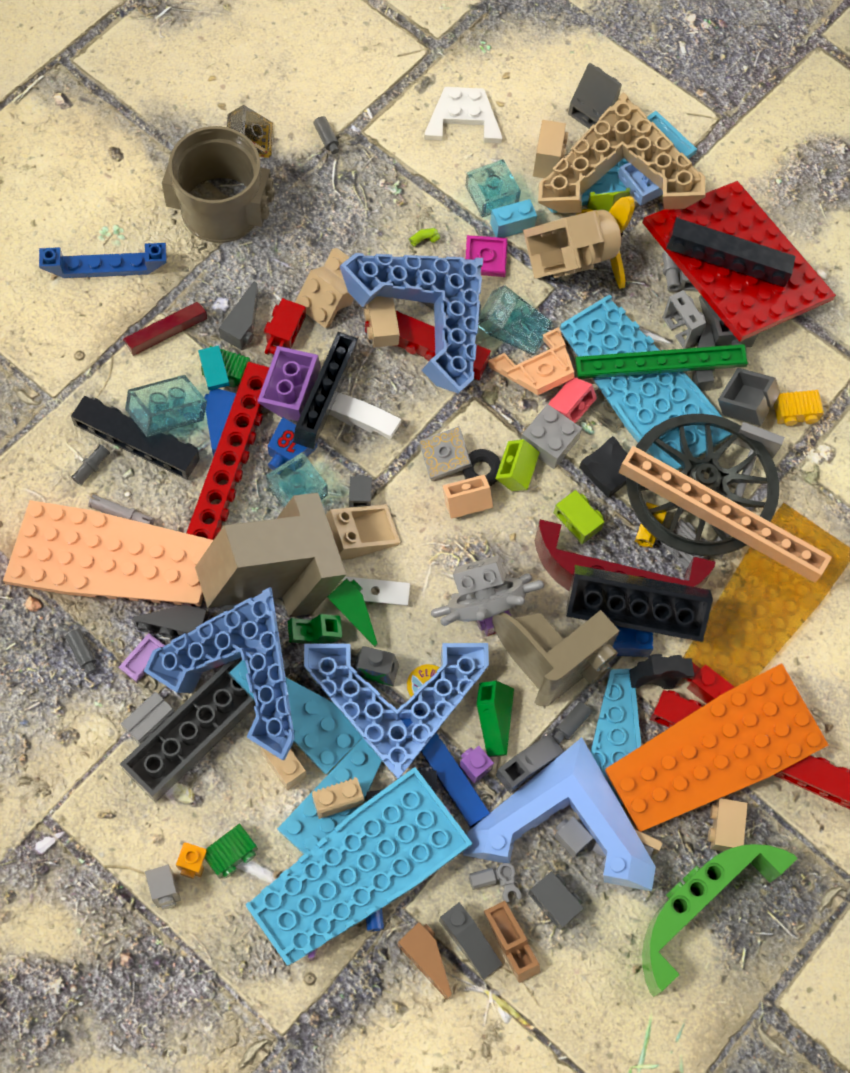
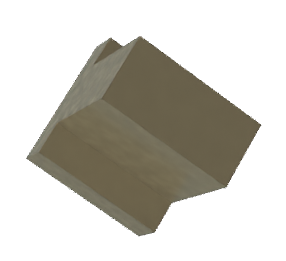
(286, 553)

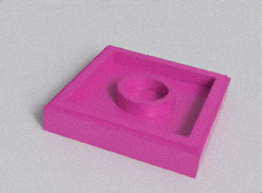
(493, 252)

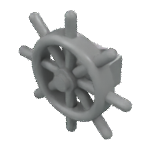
(484, 592)

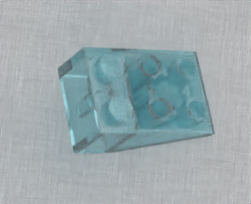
(513, 320)

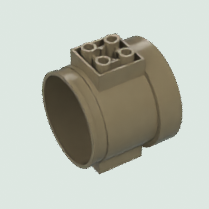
(214, 154)

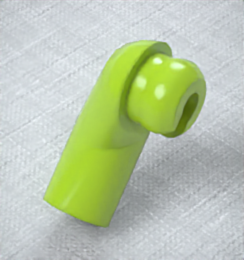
(422, 234)

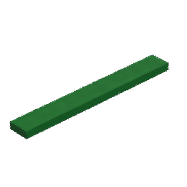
(661, 361)

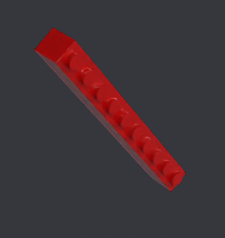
(809, 773)

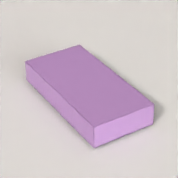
(136, 662)

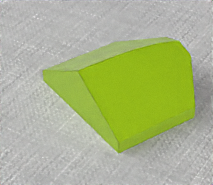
(605, 200)

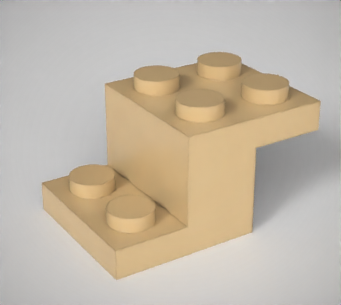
(325, 290)

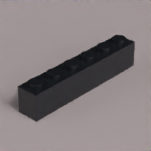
(730, 252)
(325, 390)
(124, 433)

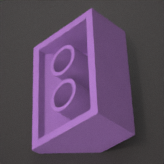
(289, 382)

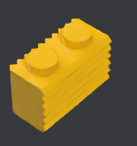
(798, 407)

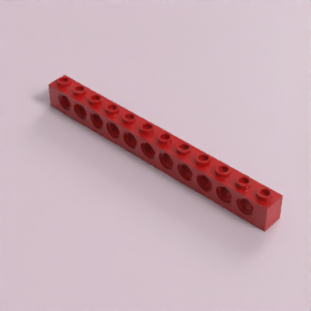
(253, 377)

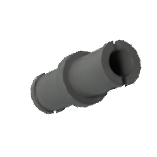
(90, 464)

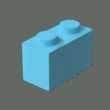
(513, 218)

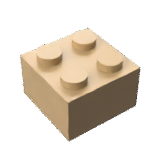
(550, 147)

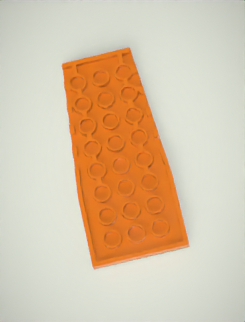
(717, 750)

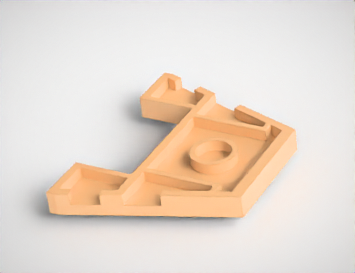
(540, 371)

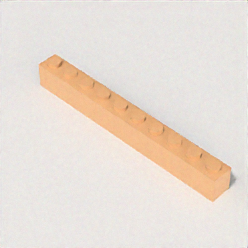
(725, 514)

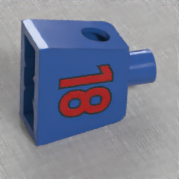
(282, 446)

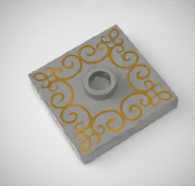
(445, 453)

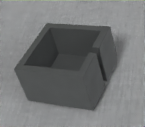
(749, 396)

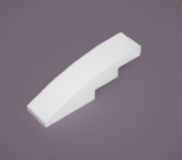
(364, 416)

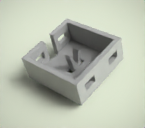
(683, 310)

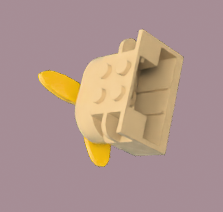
(580, 241)

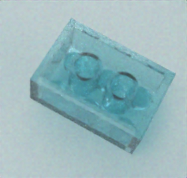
(165, 405)

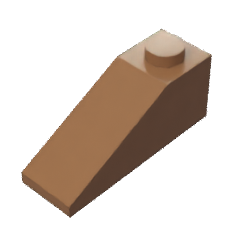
(424, 953)

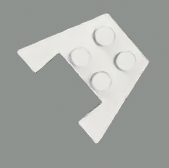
(463, 107)

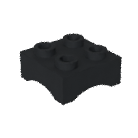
(604, 465)
(661, 671)

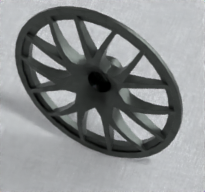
(718, 481)

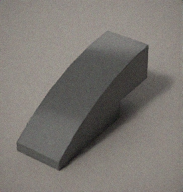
(704, 378)

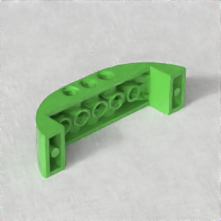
(723, 869)

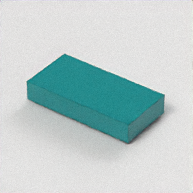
(213, 367)

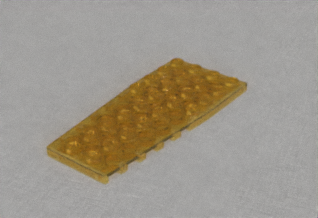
(765, 604)

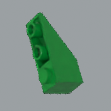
(495, 712)

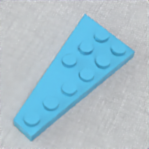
(317, 723)
(617, 724)
(303, 825)

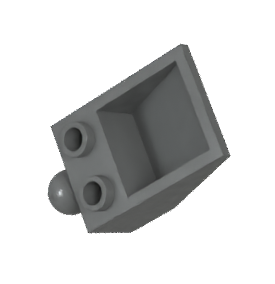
(721, 333)

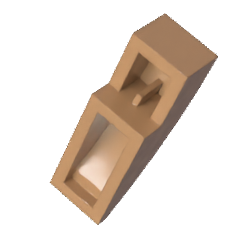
(512, 941)

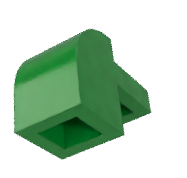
(320, 630)

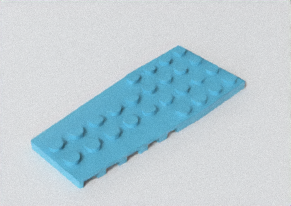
(644, 398)
(359, 867)

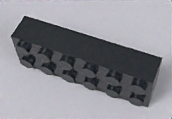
(640, 603)

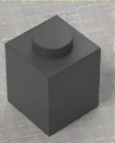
(360, 491)

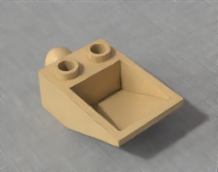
(362, 530)

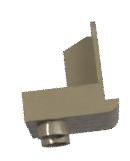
(557, 662)

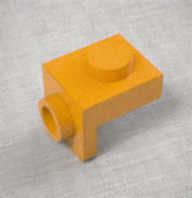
(191, 860)

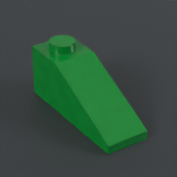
(352, 605)

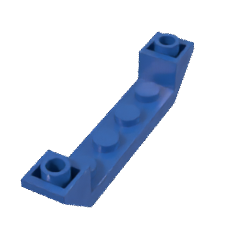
(104, 264)

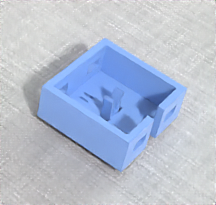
(632, 179)

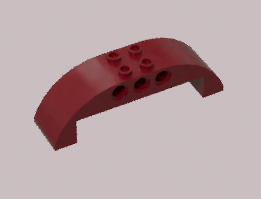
(561, 563)

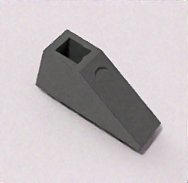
(171, 621)
(528, 763)

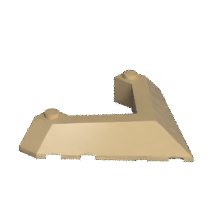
(621, 134)

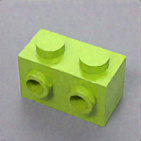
(517, 465)
(579, 516)

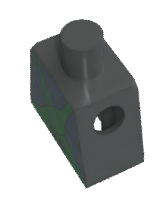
(377, 666)

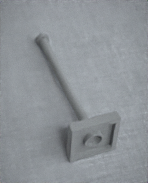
(771, 442)

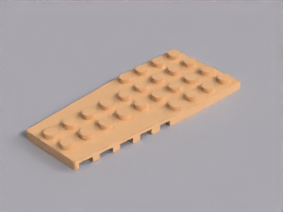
(104, 556)

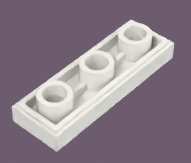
(390, 591)

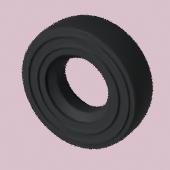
(484, 456)

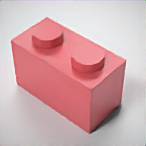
(574, 399)

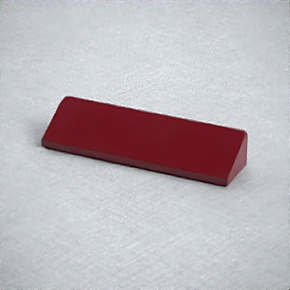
(165, 328)

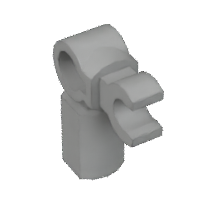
(503, 873)

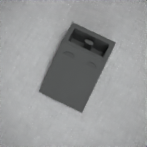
(593, 96)

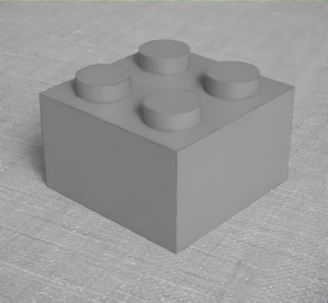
(552, 435)

